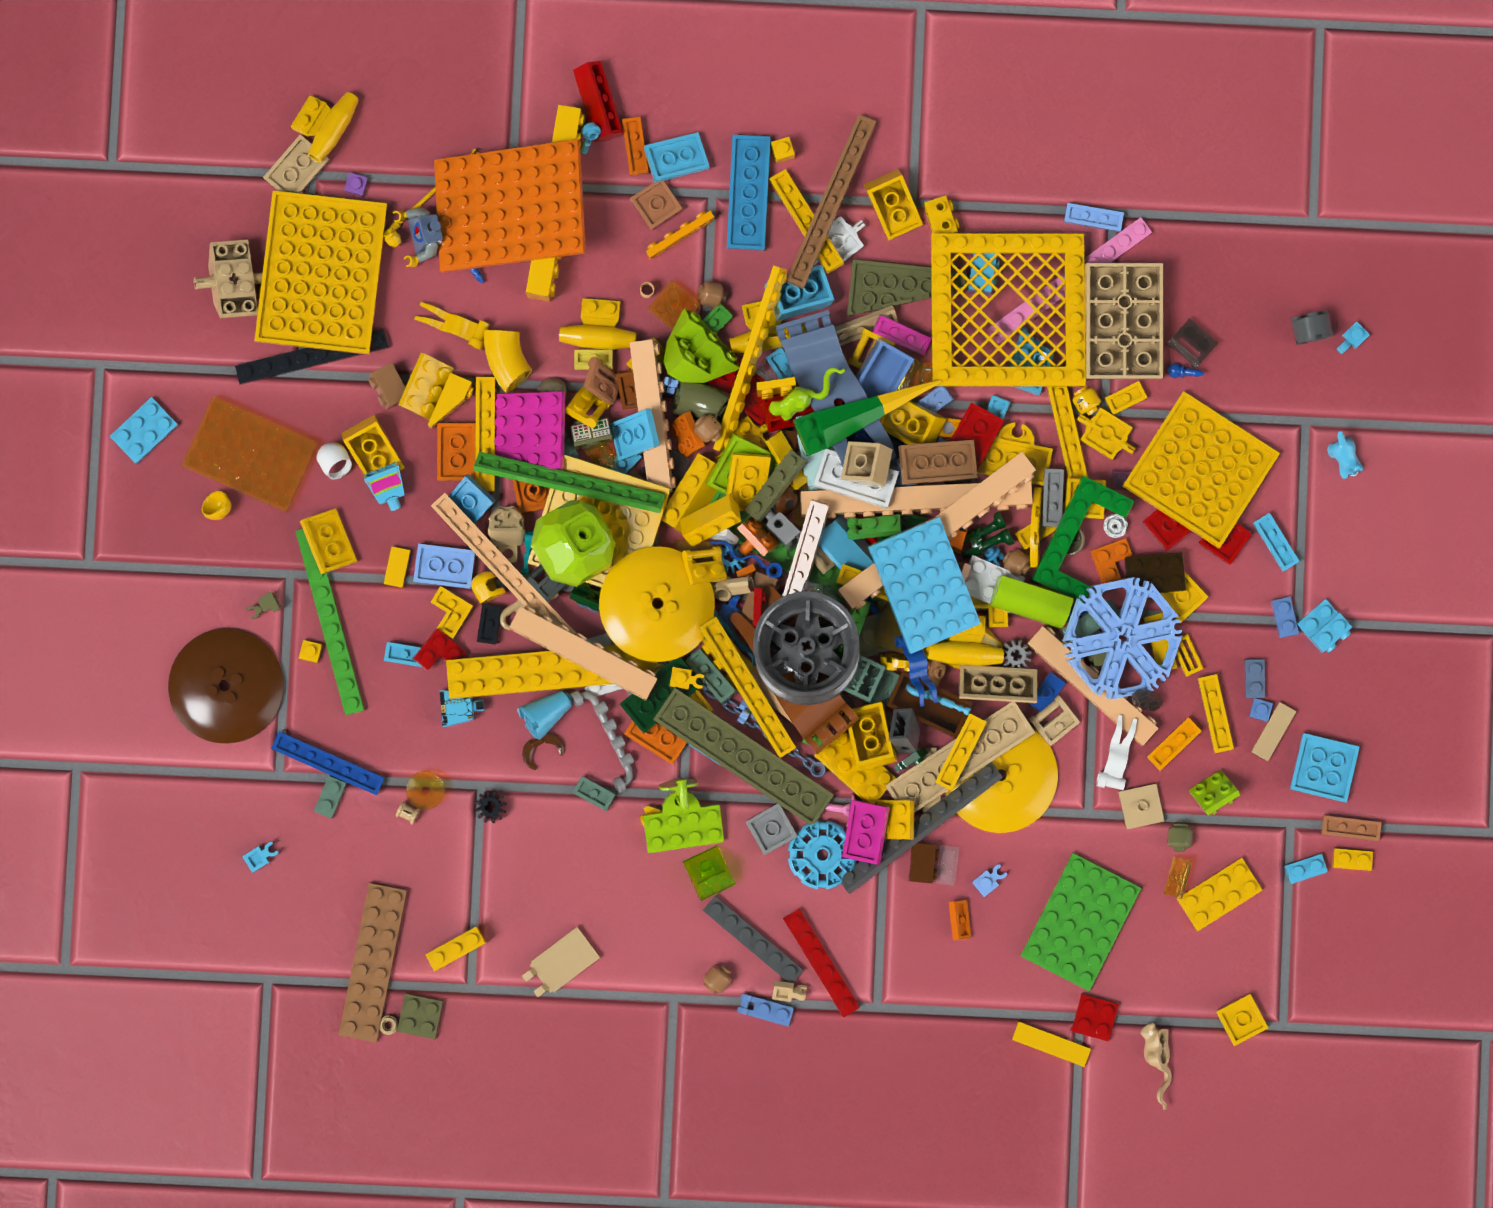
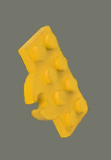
(1007, 447)

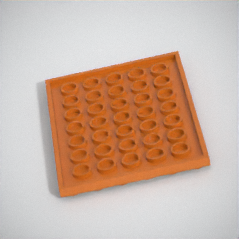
(510, 206)

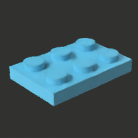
(676, 157)
(144, 430)
(634, 434)

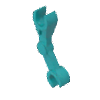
(528, 539)

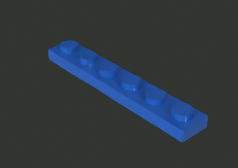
(327, 763)

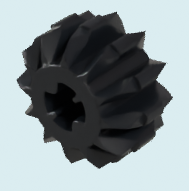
(484, 803)

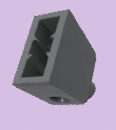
(903, 737)

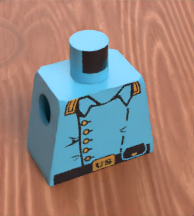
(458, 710)

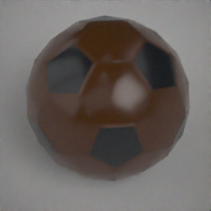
(786, 502)

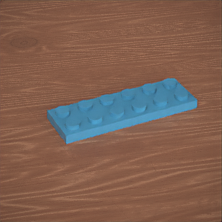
(748, 192)

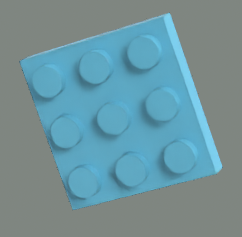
(1324, 767)

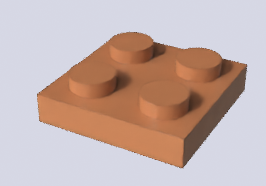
(656, 204)

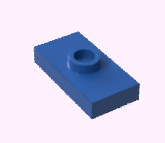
(1048, 691)

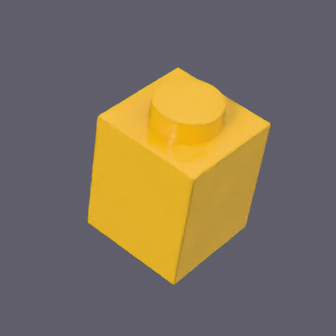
(782, 150)

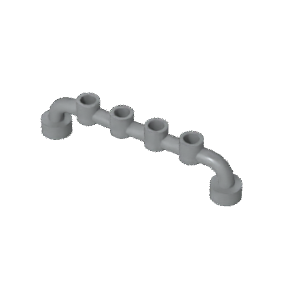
(609, 726)

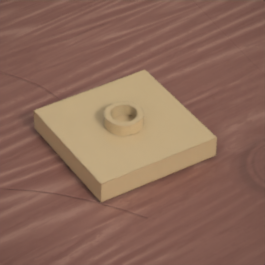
(1141, 806)

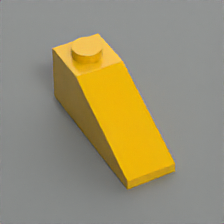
(453, 395)

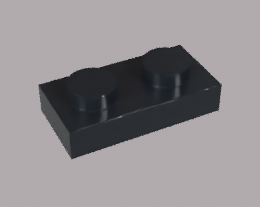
(489, 624)

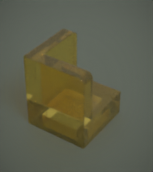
(601, 455)

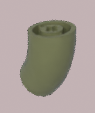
(699, 400)

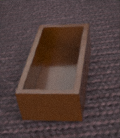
(931, 714)

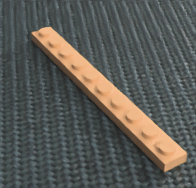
(495, 560)

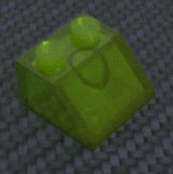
(709, 873)

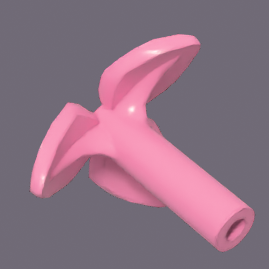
(840, 808)

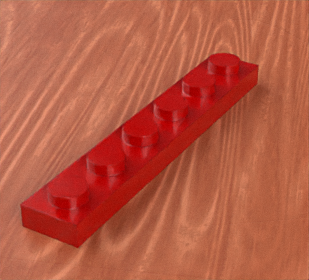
(821, 963)

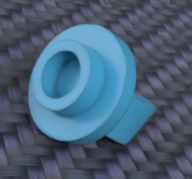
(992, 554)

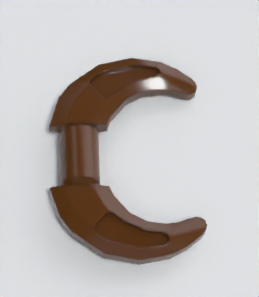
(529, 747)

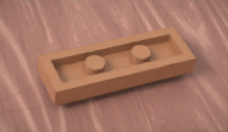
(1351, 828)

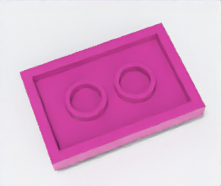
(865, 832)

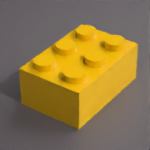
(871, 737)

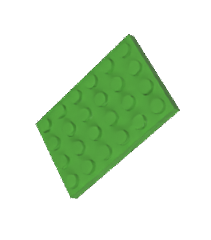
(1080, 922)

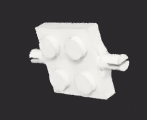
(845, 238)

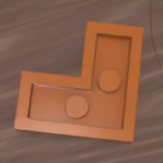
(1106, 557)

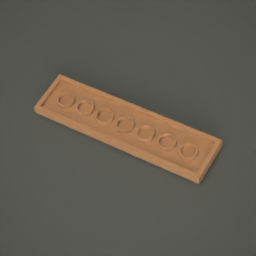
(372, 962)

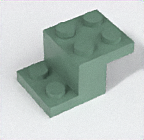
(872, 682)

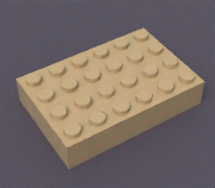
(1124, 320)

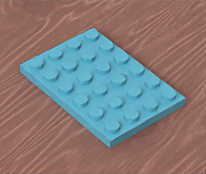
(924, 585)

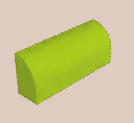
(1031, 601)

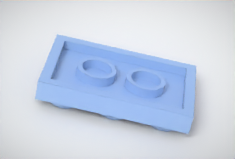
(444, 566)

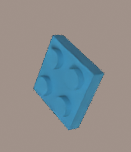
(471, 498)

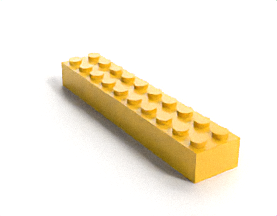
(542, 272)

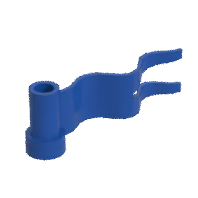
(777, 567)
(918, 668)

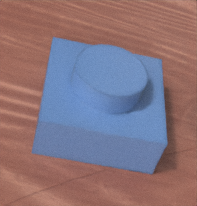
(1260, 710)

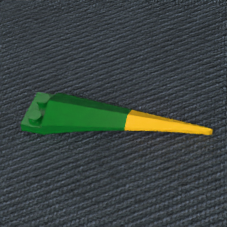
(829, 426)

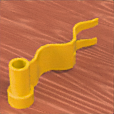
(456, 325)

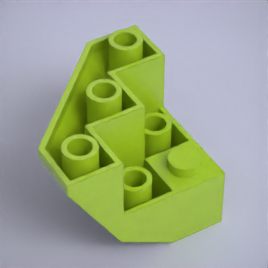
(696, 351)

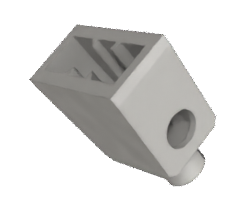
(787, 534)

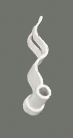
(1117, 758)

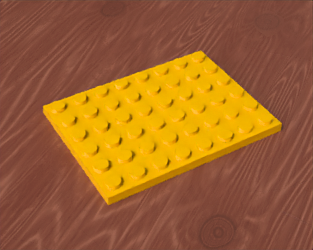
(321, 272)

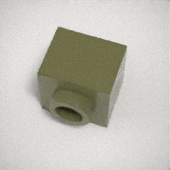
(1097, 660)

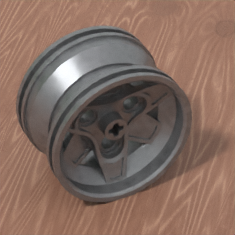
(807, 632)

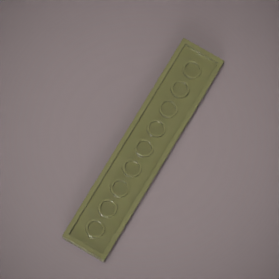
(743, 757)

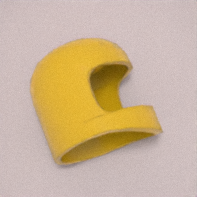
(484, 592)

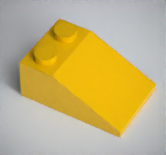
(893, 204)
(913, 423)
(370, 445)

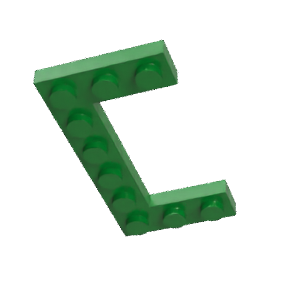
(1084, 494)

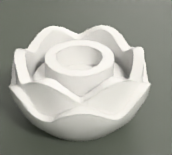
(1121, 526)

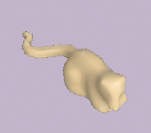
(1157, 1055)

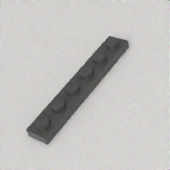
(752, 940)

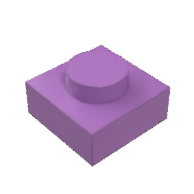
(356, 184)

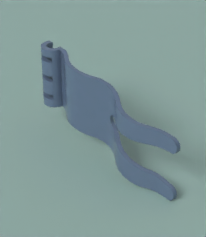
(809, 359)

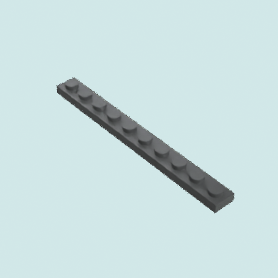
(925, 824)

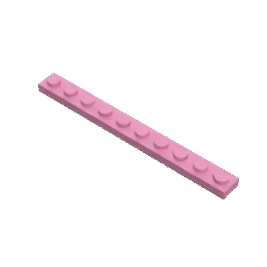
(1105, 254)

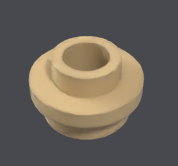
(393, 1020)

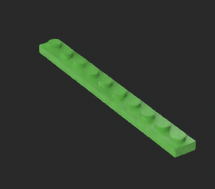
(569, 482)
(332, 630)

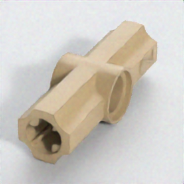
(725, 589)

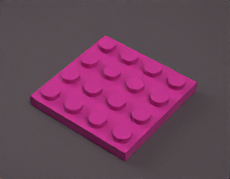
(531, 428)

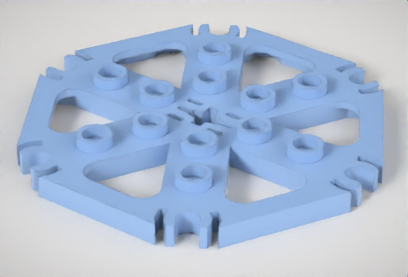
(1134, 632)

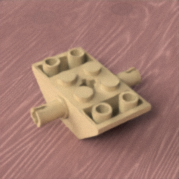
(232, 261)

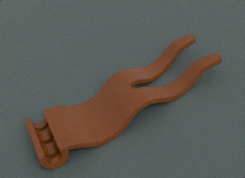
(808, 719)

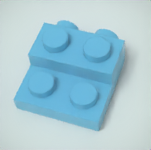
(1324, 626)

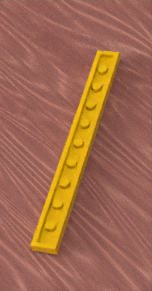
(752, 353)

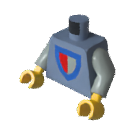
(424, 232)

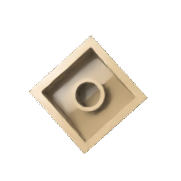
(866, 463)

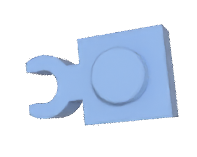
(987, 882)

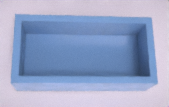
(883, 369)

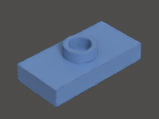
(936, 399)

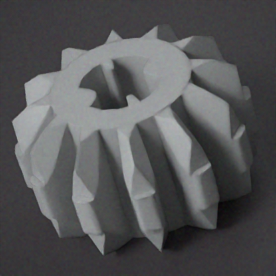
(1021, 652)

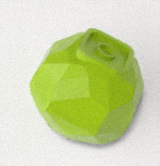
(573, 543)

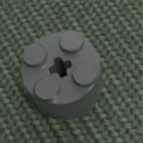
(1312, 327)

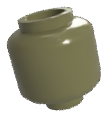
(1180, 837)

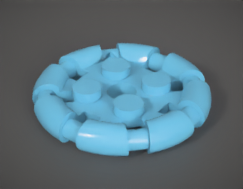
(810, 855)

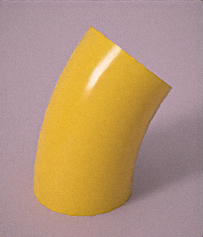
(506, 358)

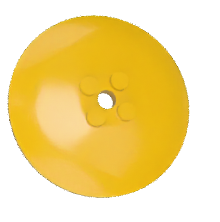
(636, 624)
(1021, 795)

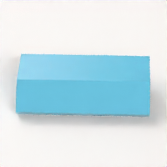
(842, 549)

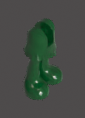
(979, 545)

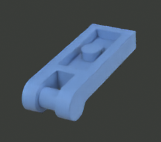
(766, 1010)

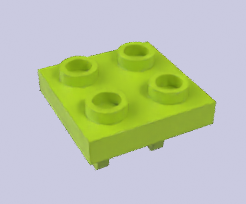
(1214, 792)

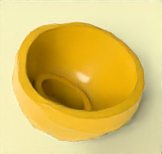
(216, 505)

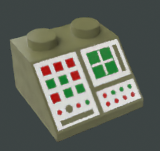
(586, 437)

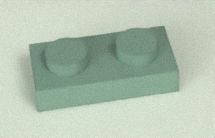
(594, 793)
(330, 797)

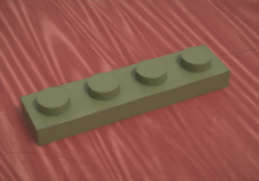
(775, 485)

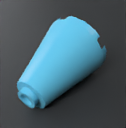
(545, 712)

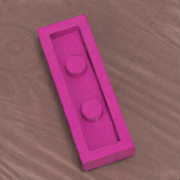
(901, 335)

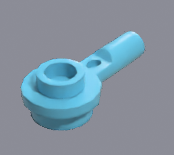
(590, 132)

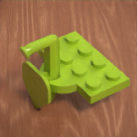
(684, 823)

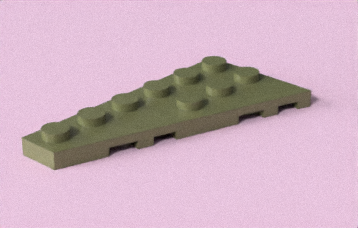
(887, 284)

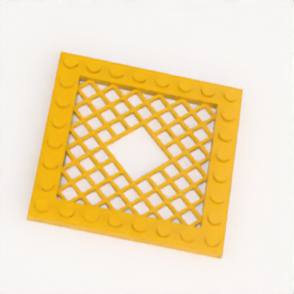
(950, 243)

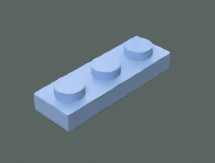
(1093, 217)

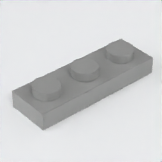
(1052, 497)

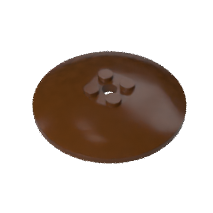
(253, 691)

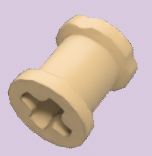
(410, 817)

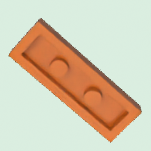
(634, 146)

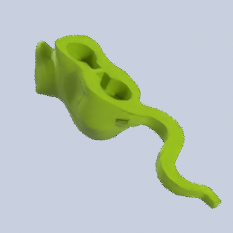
(801, 398)

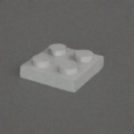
(771, 829)

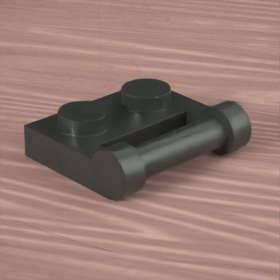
(547, 587)

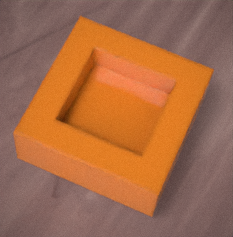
(746, 571)

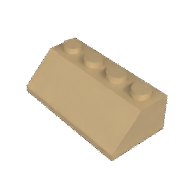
(997, 684)

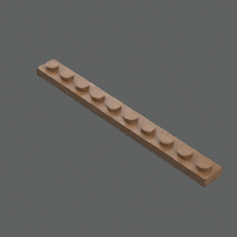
(831, 201)

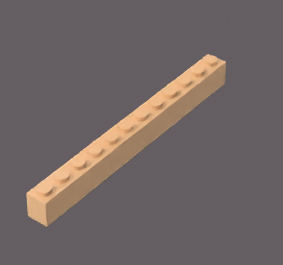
(911, 500)
(953, 518)

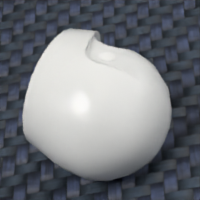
(331, 454)

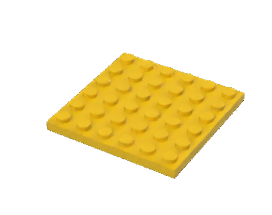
(1201, 469)
(629, 525)

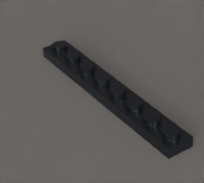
(300, 360)

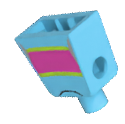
(386, 485)

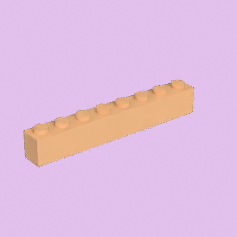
(649, 396)
(583, 653)
(1053, 653)

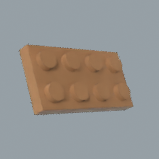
(938, 462)

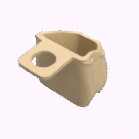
(507, 530)

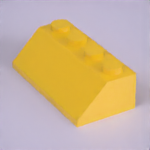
(691, 493)

